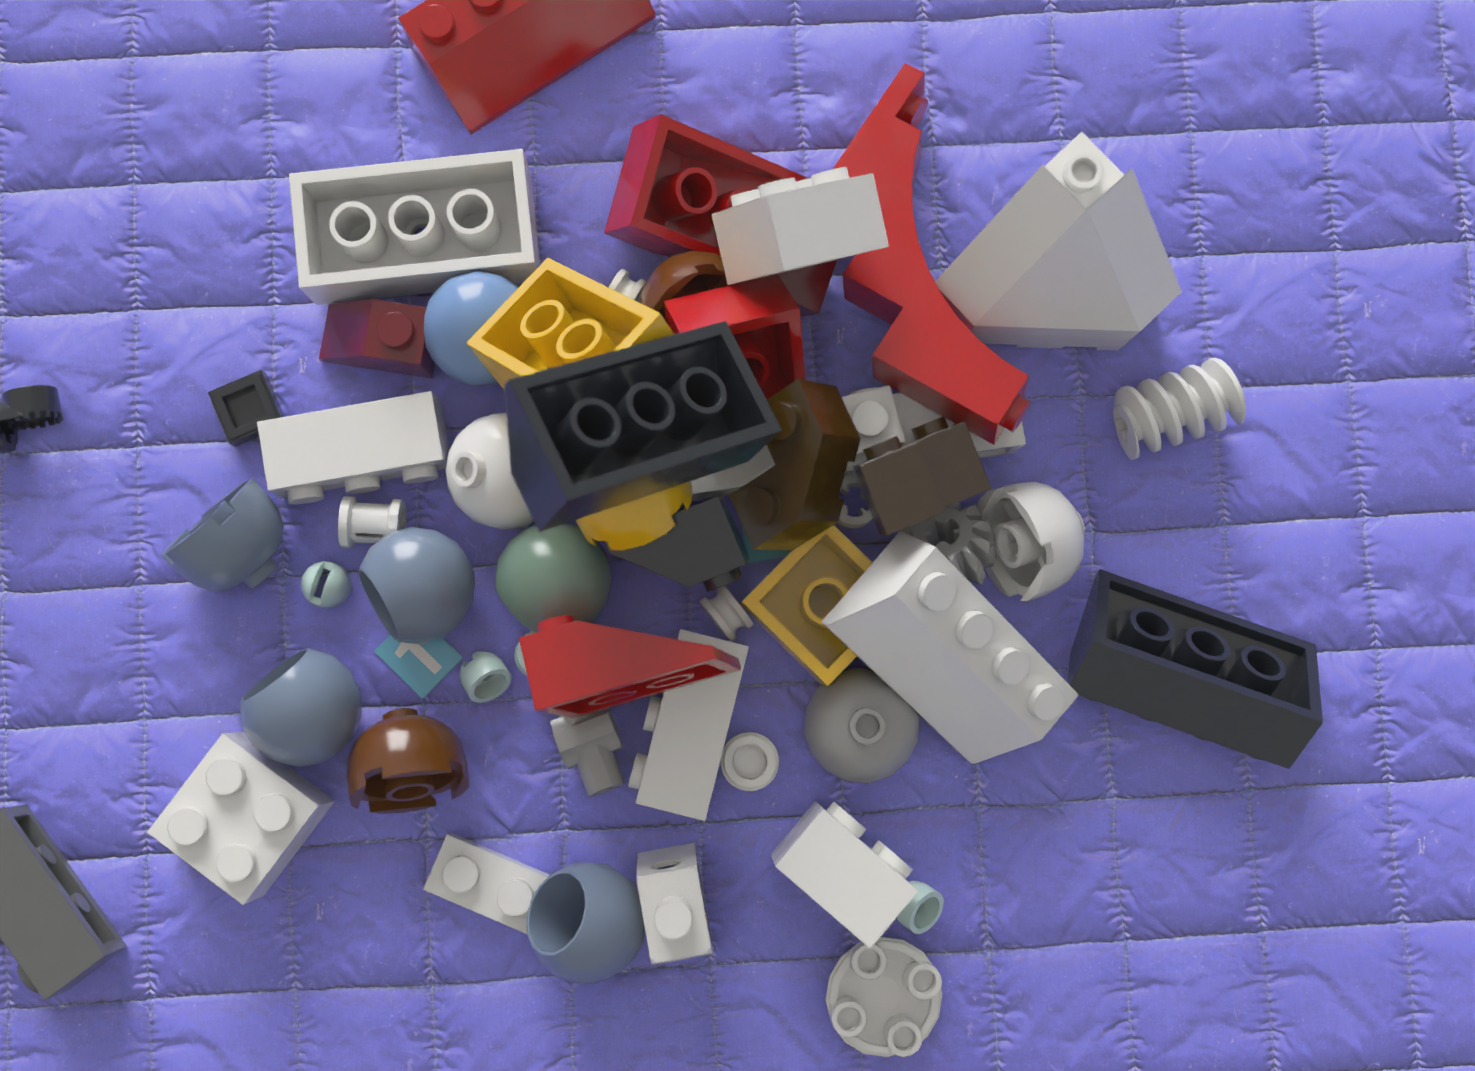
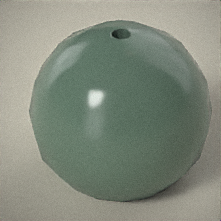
(553, 575)

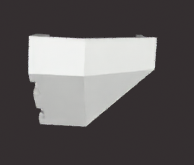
(1065, 260)

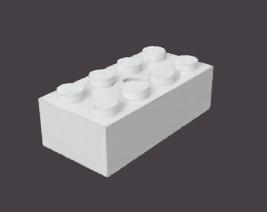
(361, 222)

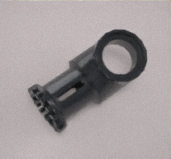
(25, 409)

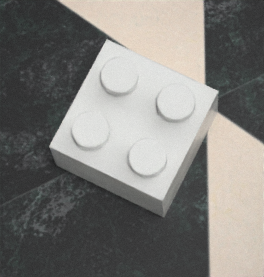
(799, 224)
(240, 817)
(842, 874)

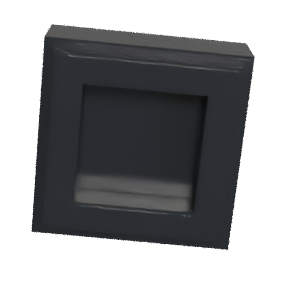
(243, 405)

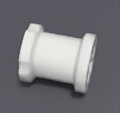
(368, 521)

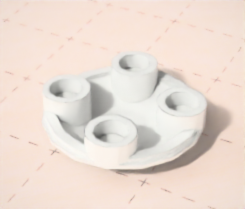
(884, 997)

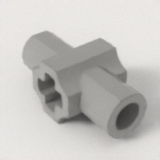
(591, 745)

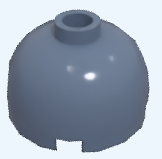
(230, 541)

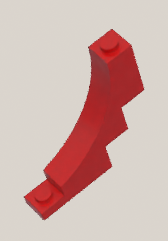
(927, 347)

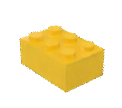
(559, 321)

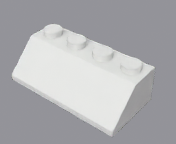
(949, 652)

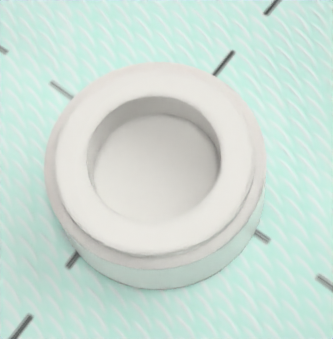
(749, 761)

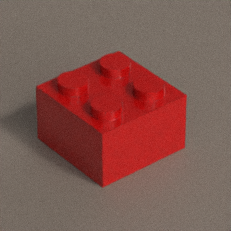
(761, 320)

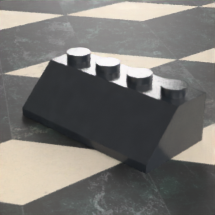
(633, 423)
(1196, 670)

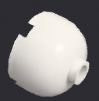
(482, 478)
(1035, 538)

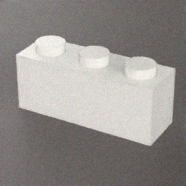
(354, 447)
(687, 739)

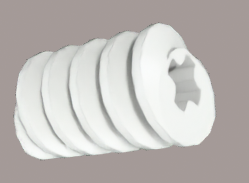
(1175, 403)

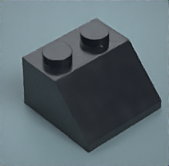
(697, 549)

